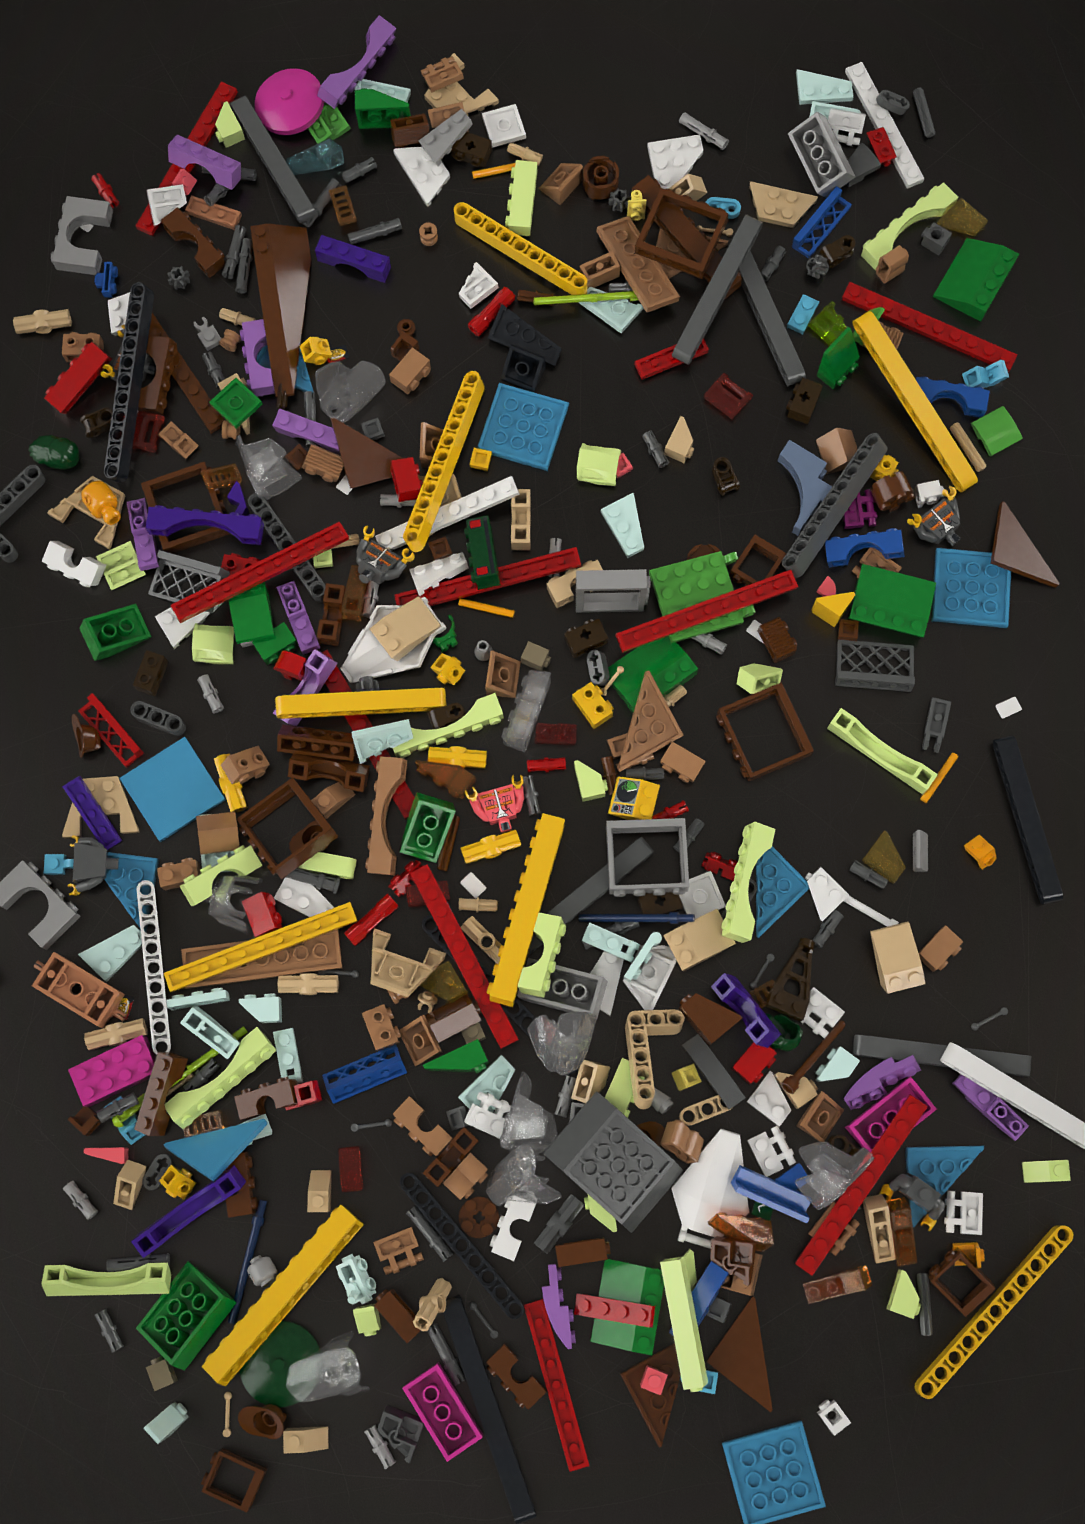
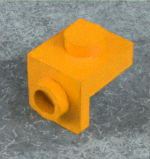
(981, 851)
(972, 1251)

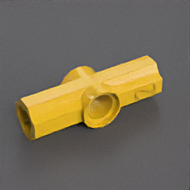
(458, 756)
(232, 791)
(491, 846)

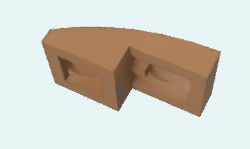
(178, 440)

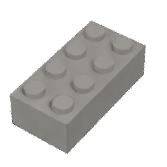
(821, 154)
(570, 991)

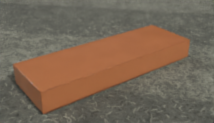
(216, 214)

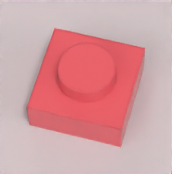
(186, 179)

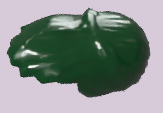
(54, 452)
(790, 1032)

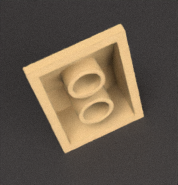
(405, 628)
(698, 940)
(897, 958)

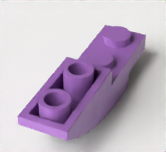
(144, 543)
(298, 617)
(873, 1083)
(992, 1107)
(558, 1314)

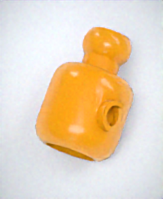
(101, 502)

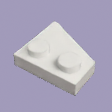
(165, 200)
(477, 286)
(825, 892)
(770, 1100)

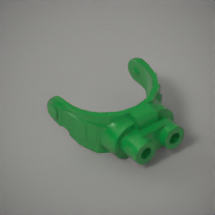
(447, 640)

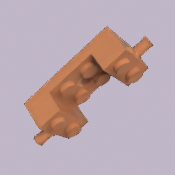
(96, 1000)

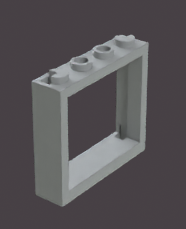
(609, 581)
(643, 826)

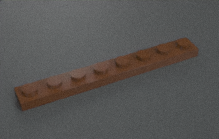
(190, 385)

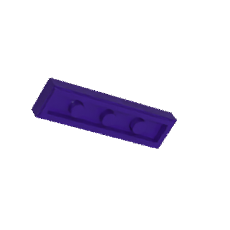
(92, 813)

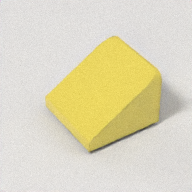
(686, 1077)

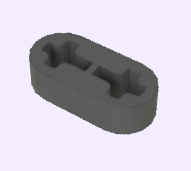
(892, 102)
(598, 667)
(153, 1169)

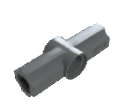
(559, 1224)

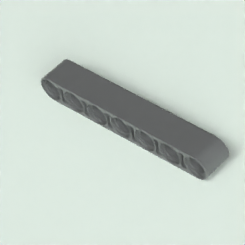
(282, 541)

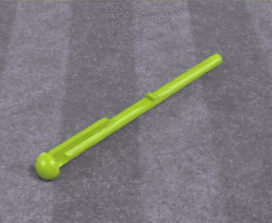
(585, 298)
(118, 1120)

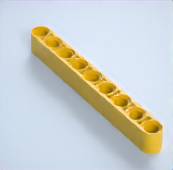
(511, 243)
(359, 703)

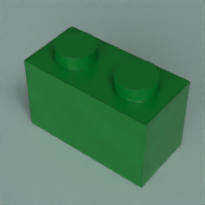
(271, 647)

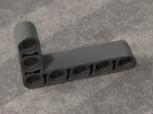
(18, 499)

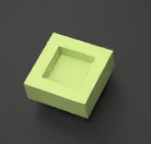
(323, 560)

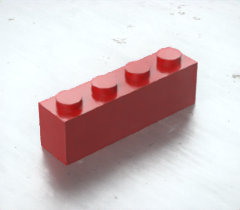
(77, 378)

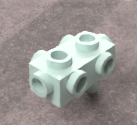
(356, 1279)

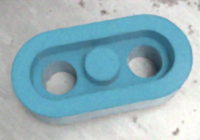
(725, 204)

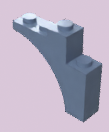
(808, 474)

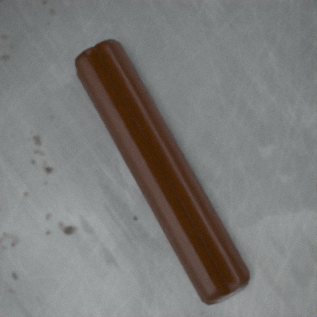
(448, 845)

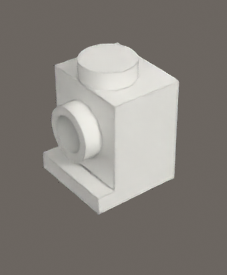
(928, 493)
(839, 1421)

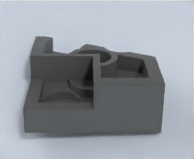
(862, 163)
(401, 1430)

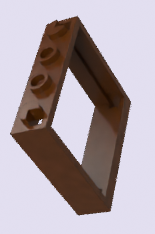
(672, 259)
(196, 538)
(791, 717)
(270, 804)

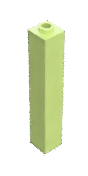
(684, 1323)

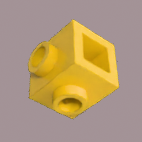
(315, 350)
(886, 467)
(447, 669)
(177, 1182)

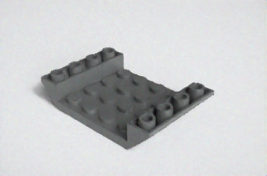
(613, 1161)

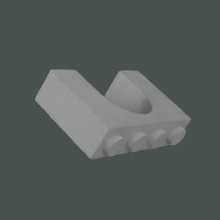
(75, 214)
(60, 913)

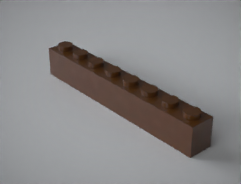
(681, 230)

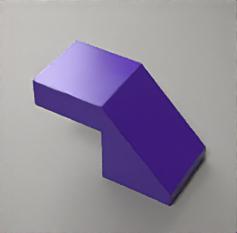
(237, 498)

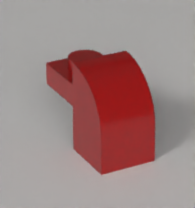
(290, 665)
(306, 1094)

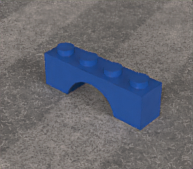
(972, 400)
(841, 549)

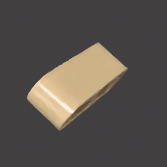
(699, 1116)

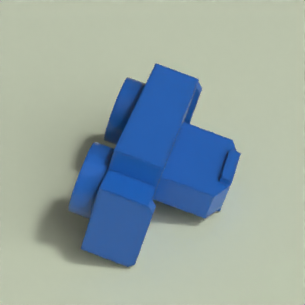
(107, 279)

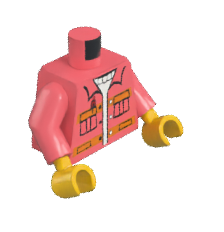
(498, 804)

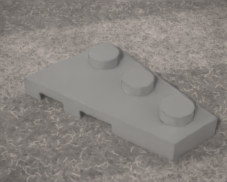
(441, 139)

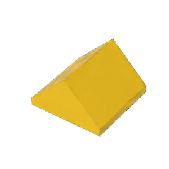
(832, 607)

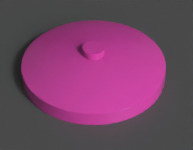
(289, 101)

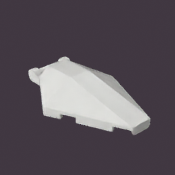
(370, 658)
(708, 1188)

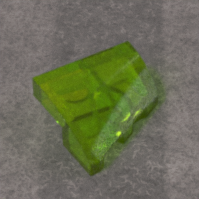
(828, 324)

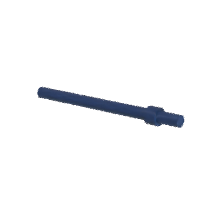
(673, 917)
(257, 1221)

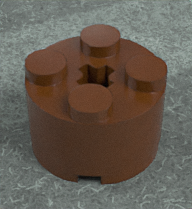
(600, 177)
(892, 491)

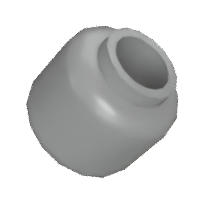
(262, 1271)

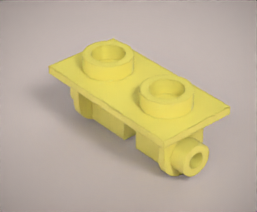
(636, 206)

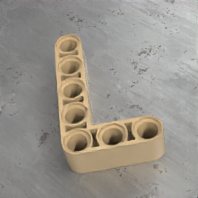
(641, 1050)

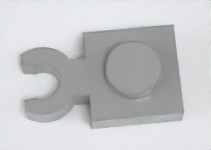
(207, 335)

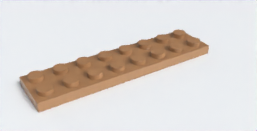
(306, 957)

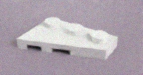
(431, 573)
(609, 967)

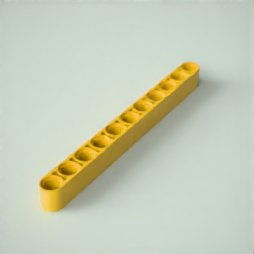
(915, 401)
(444, 462)
(990, 1321)

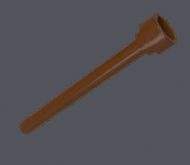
(791, 1083)

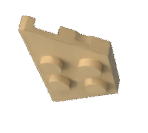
(780, 205)

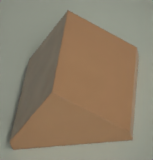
(562, 181)
(429, 441)
(837, 449)
(502, 675)
(217, 832)
(420, 1041)
(820, 1117)

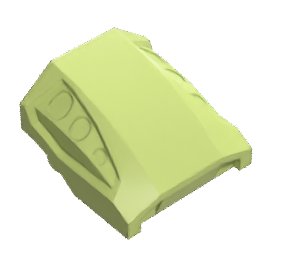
(598, 465)
(213, 644)

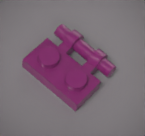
(855, 517)

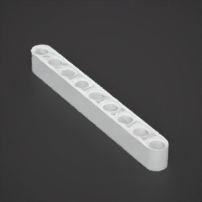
(156, 957)
(1015, 1093)

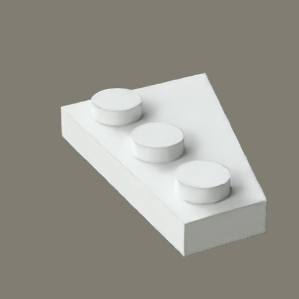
(302, 897)

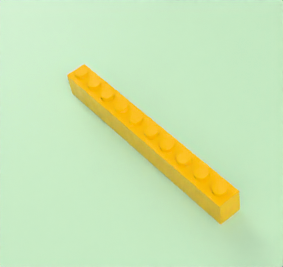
(525, 914)
(282, 1295)

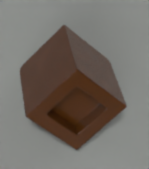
(403, 346)
(85, 1121)

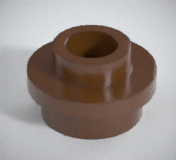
(406, 322)

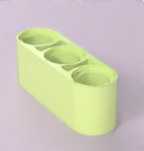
(331, 865)

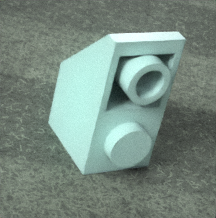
(263, 1009)
(839, 1065)

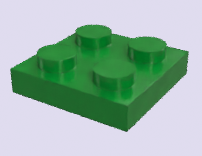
(235, 403)

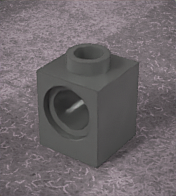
(935, 245)

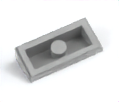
(920, 851)

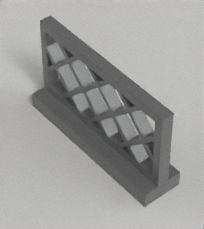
(188, 565)
(875, 680)

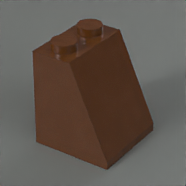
(707, 1017)

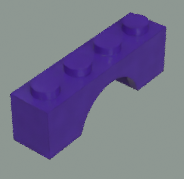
(370, 263)
(737, 997)

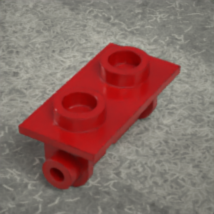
(882, 146)
(716, 861)
(400, 881)

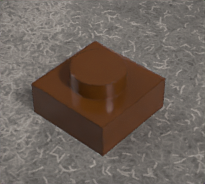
(297, 456)
(440, 548)
(848, 630)

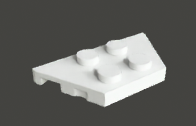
(422, 171)
(653, 976)

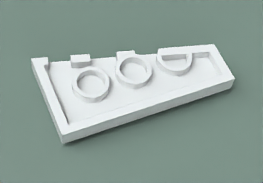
(178, 631)

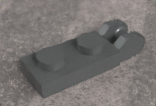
(936, 722)

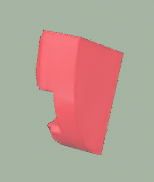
(624, 466)
(827, 587)

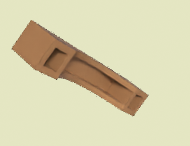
(390, 776)

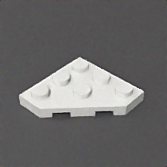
(674, 158)

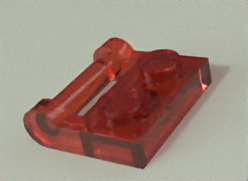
(724, 399)
(141, 428)

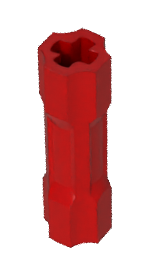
(489, 313)
(383, 909)

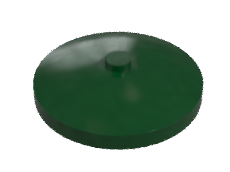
(268, 1367)

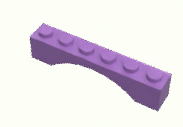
(337, 85)

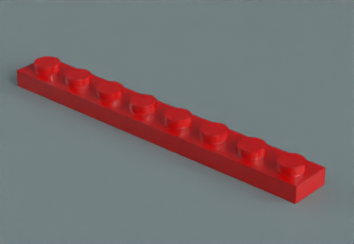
(556, 1385)

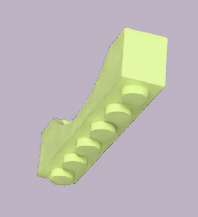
(933, 205)
(484, 712)
(903, 767)
(739, 918)
(189, 1105)
(70, 1281)

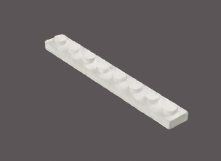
(880, 118)
(456, 511)

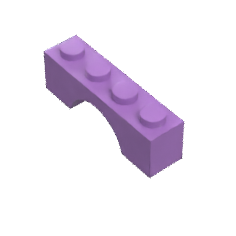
(224, 169)
(255, 339)
(301, 427)
(317, 671)

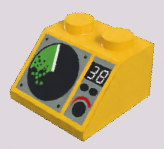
(633, 799)

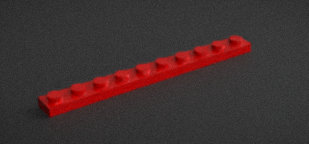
(200, 134)
(928, 326)
(259, 572)
(508, 575)
(706, 611)
(336, 684)
(463, 955)
(856, 1193)

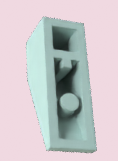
(210, 1031)
(167, 1422)

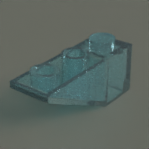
(317, 158)

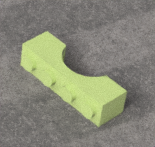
(200, 887)
(535, 978)

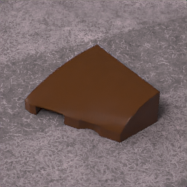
(735, 1256)

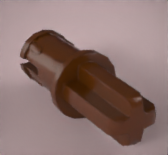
(528, 296)
(609, 773)

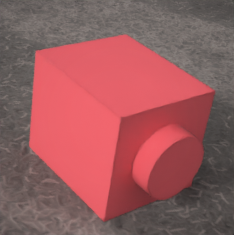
(653, 1380)

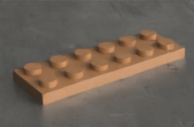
(641, 273)

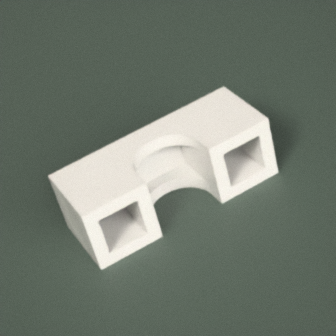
(59, 558)
(504, 1243)

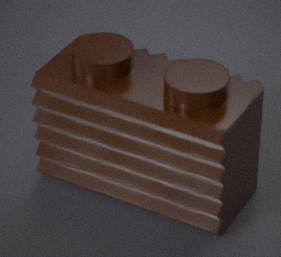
(409, 130)
(777, 639)

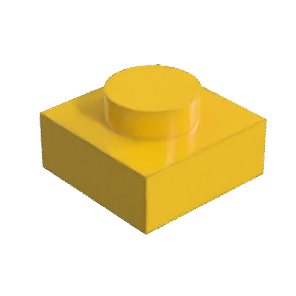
(480, 459)

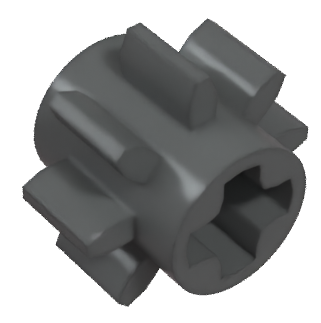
(619, 195)
(817, 266)
(178, 277)
(367, 683)

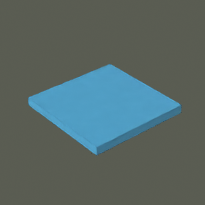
(523, 426)
(970, 589)
(172, 789)
(773, 1474)

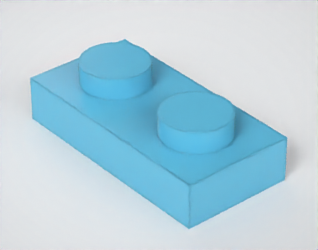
(803, 314)

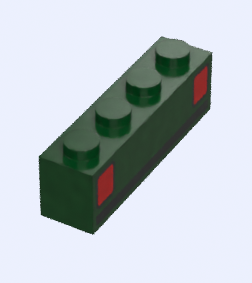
(482, 552)

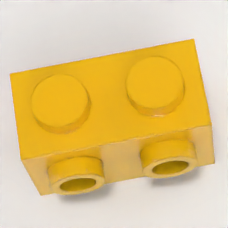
(593, 705)

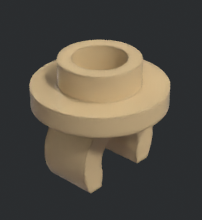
(427, 998)

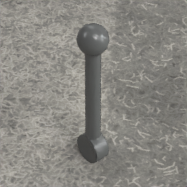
(770, 957)
(354, 973)
(1003, 1011)
(355, 1127)
(493, 1333)

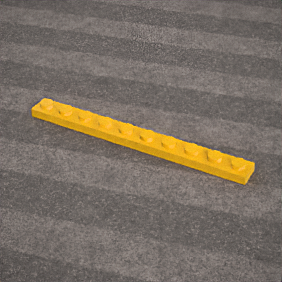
(260, 947)

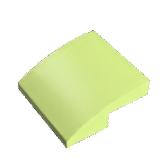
(120, 565)

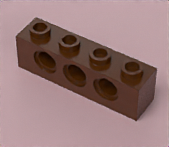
(316, 742)

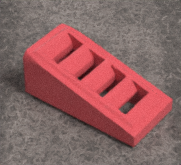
(117, 1154)

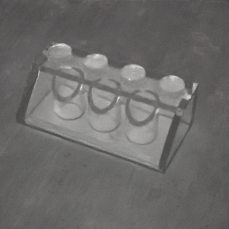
(527, 710)

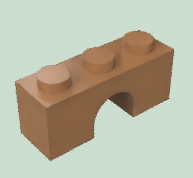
(408, 1116)

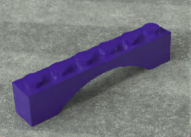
(167, 521)
(188, 1210)

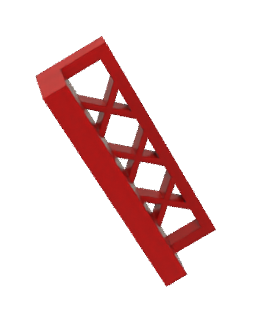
(101, 709)

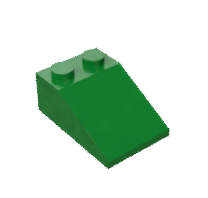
(377, 109)
(839, 360)
(252, 614)
(114, 631)
(427, 827)
(463, 1059)

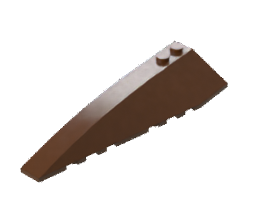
(283, 278)

